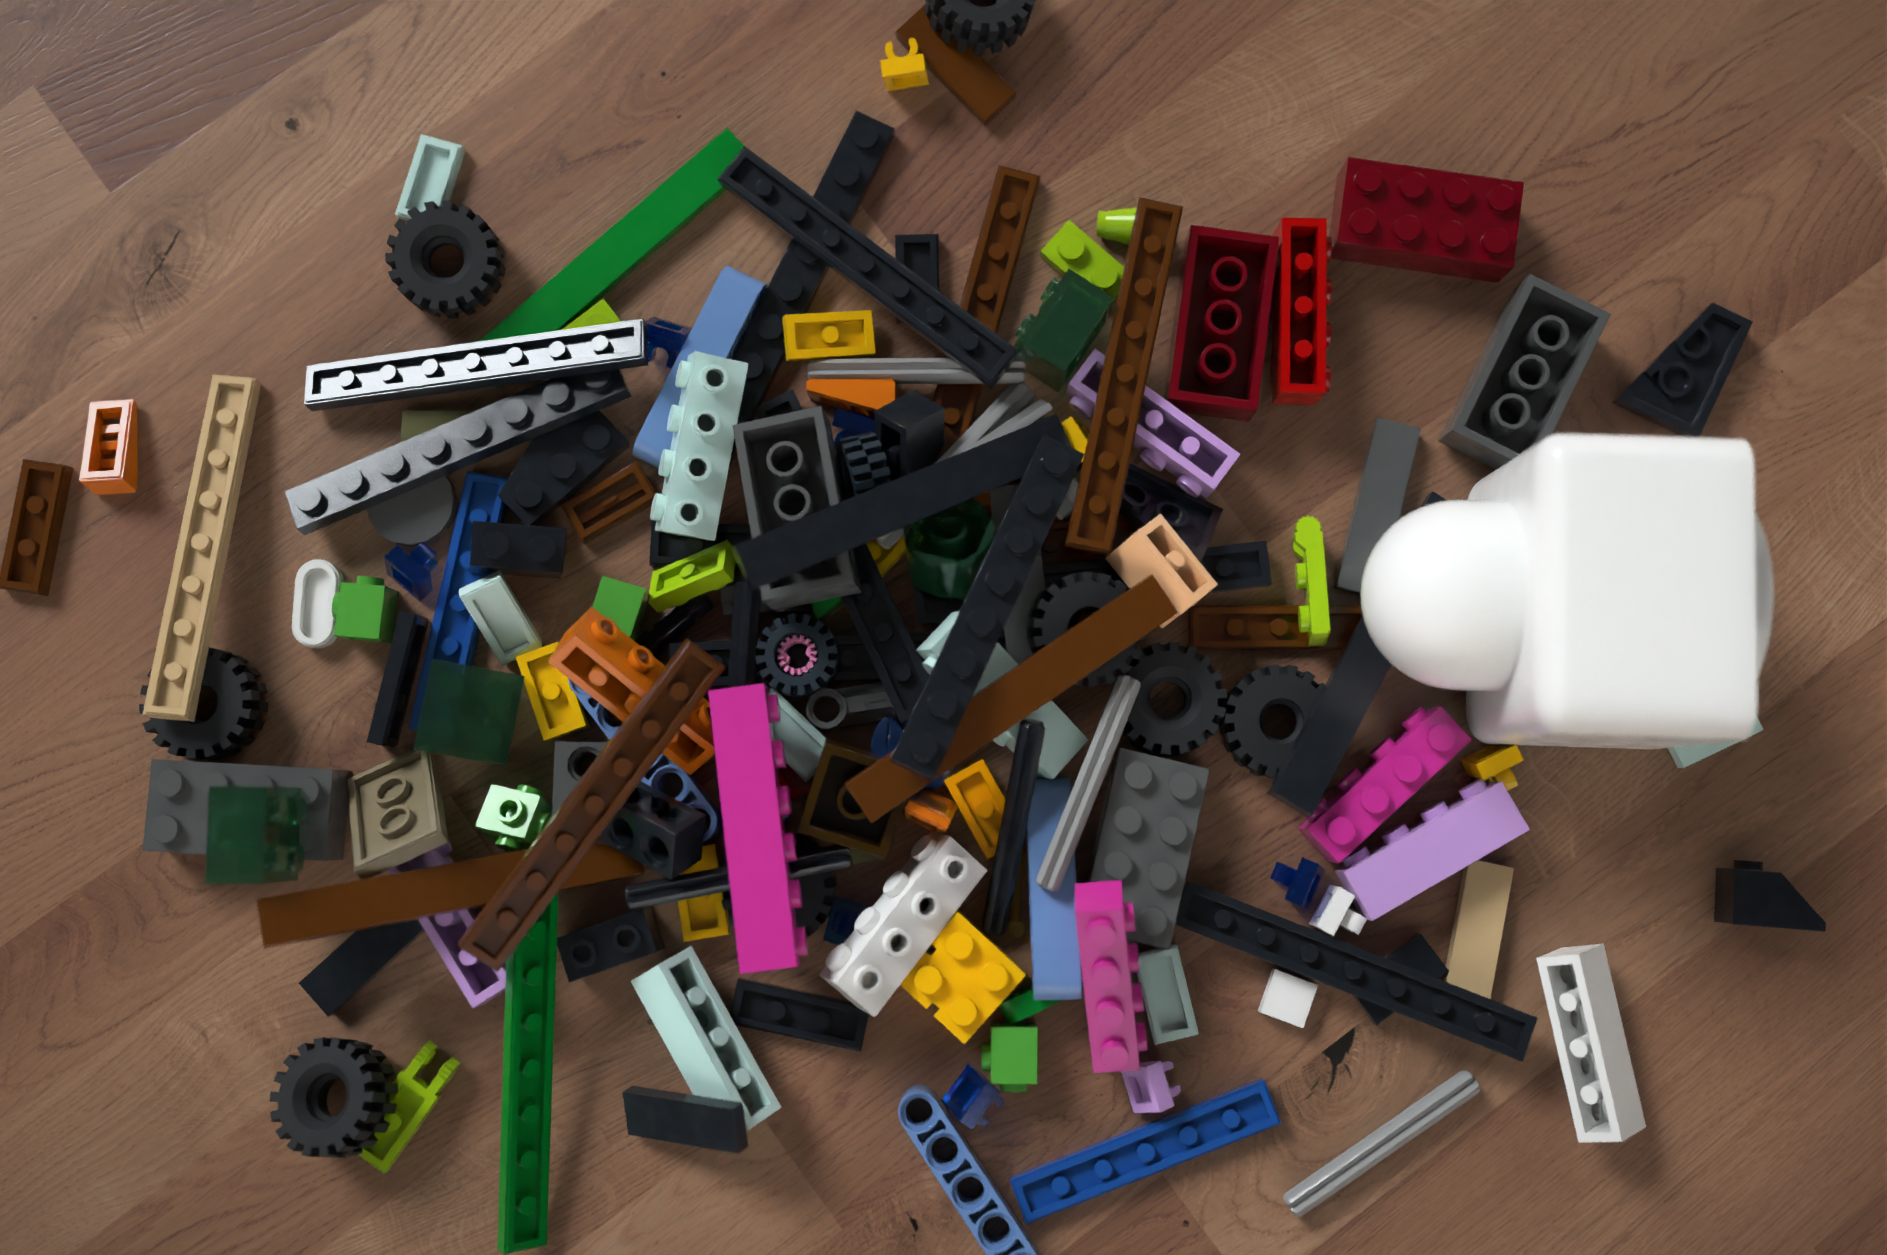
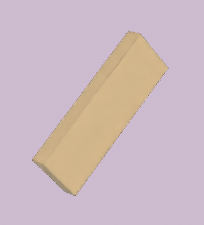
(1478, 927)

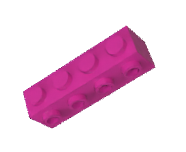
(1385, 783)
(1107, 978)

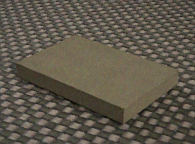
(396, 812)

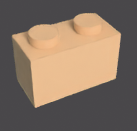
(1161, 552)

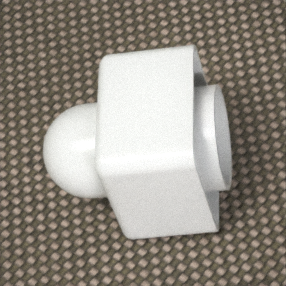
(1587, 594)

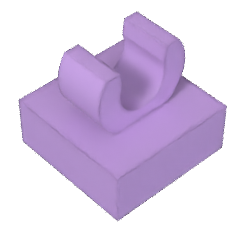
(1149, 1087)

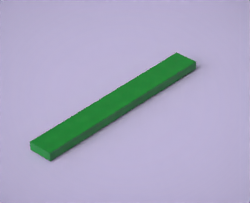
(624, 244)
(528, 1087)

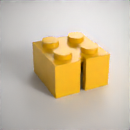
(963, 977)

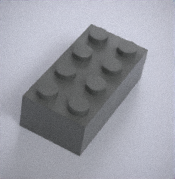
(1524, 373)
(786, 475)
(180, 798)
(1148, 837)

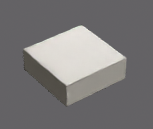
(1287, 998)

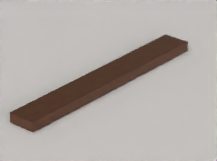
(989, 283)
(1124, 377)
(1265, 627)
(1025, 690)
(591, 806)
(415, 895)

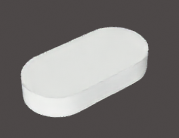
(312, 604)

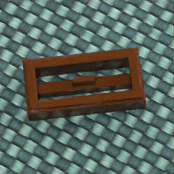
(619, 516)

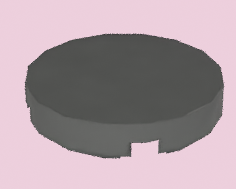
(417, 514)

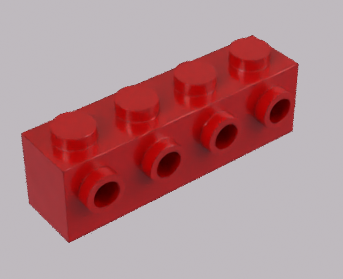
(1299, 312)

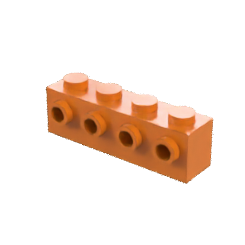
(619, 674)

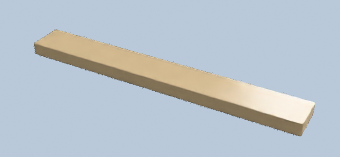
(202, 549)

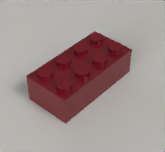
(1425, 219)
(1221, 322)

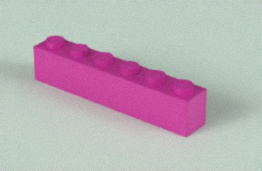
(755, 828)

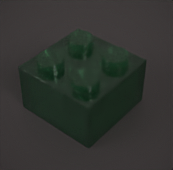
(1063, 329)
(468, 712)
(254, 834)

